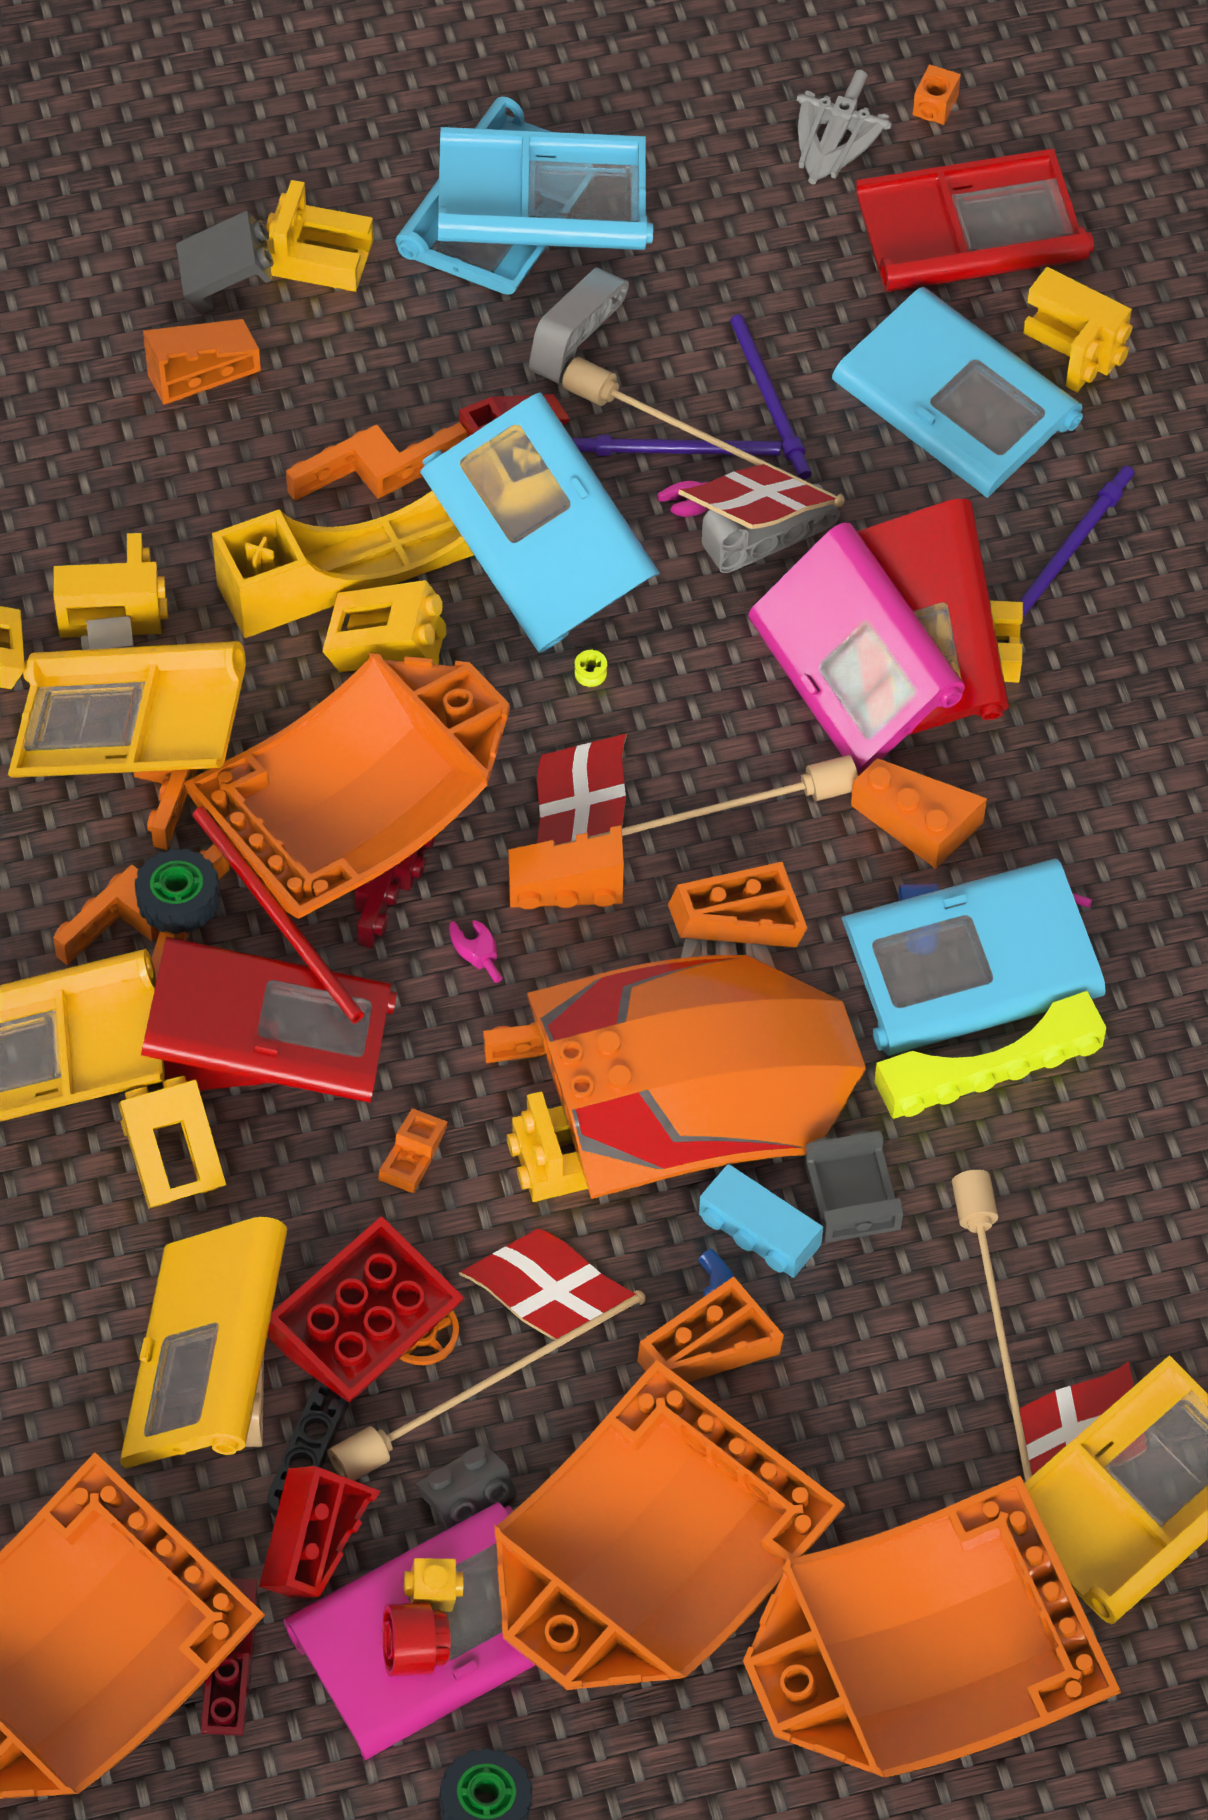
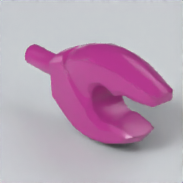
(684, 508)
(479, 951)

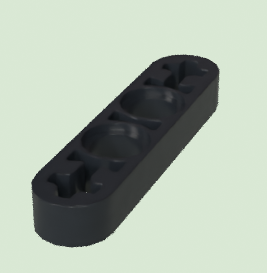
(305, 1447)

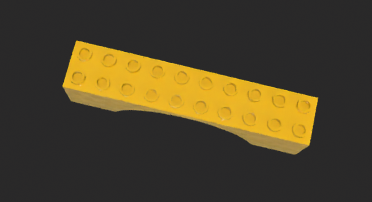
(286, 569)

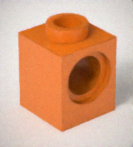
(936, 94)

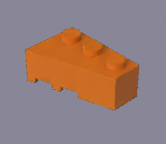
(199, 357)
(917, 809)
(568, 873)
(740, 908)
(713, 1335)

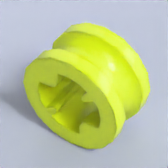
(594, 678)

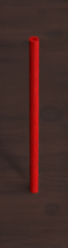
(278, 915)

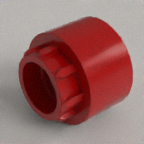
(414, 1639)

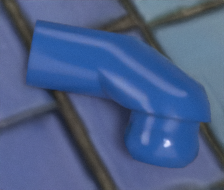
(716, 1268)

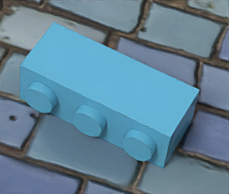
(760, 1221)

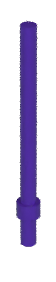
(605, 445)
(792, 445)
(1107, 497)

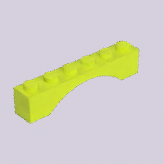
(921, 1080)

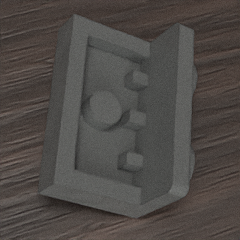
(467, 1486)

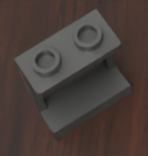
(222, 258)
(852, 1186)

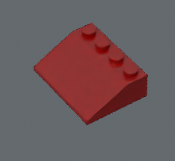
(362, 1311)

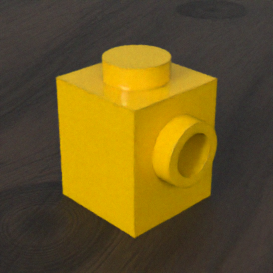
(434, 1583)

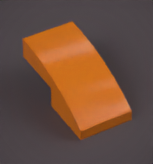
(413, 1150)

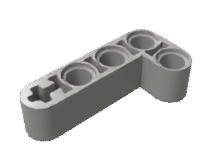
(574, 321)
(737, 546)

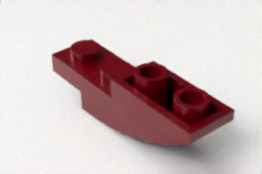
(376, 895)
(229, 1684)

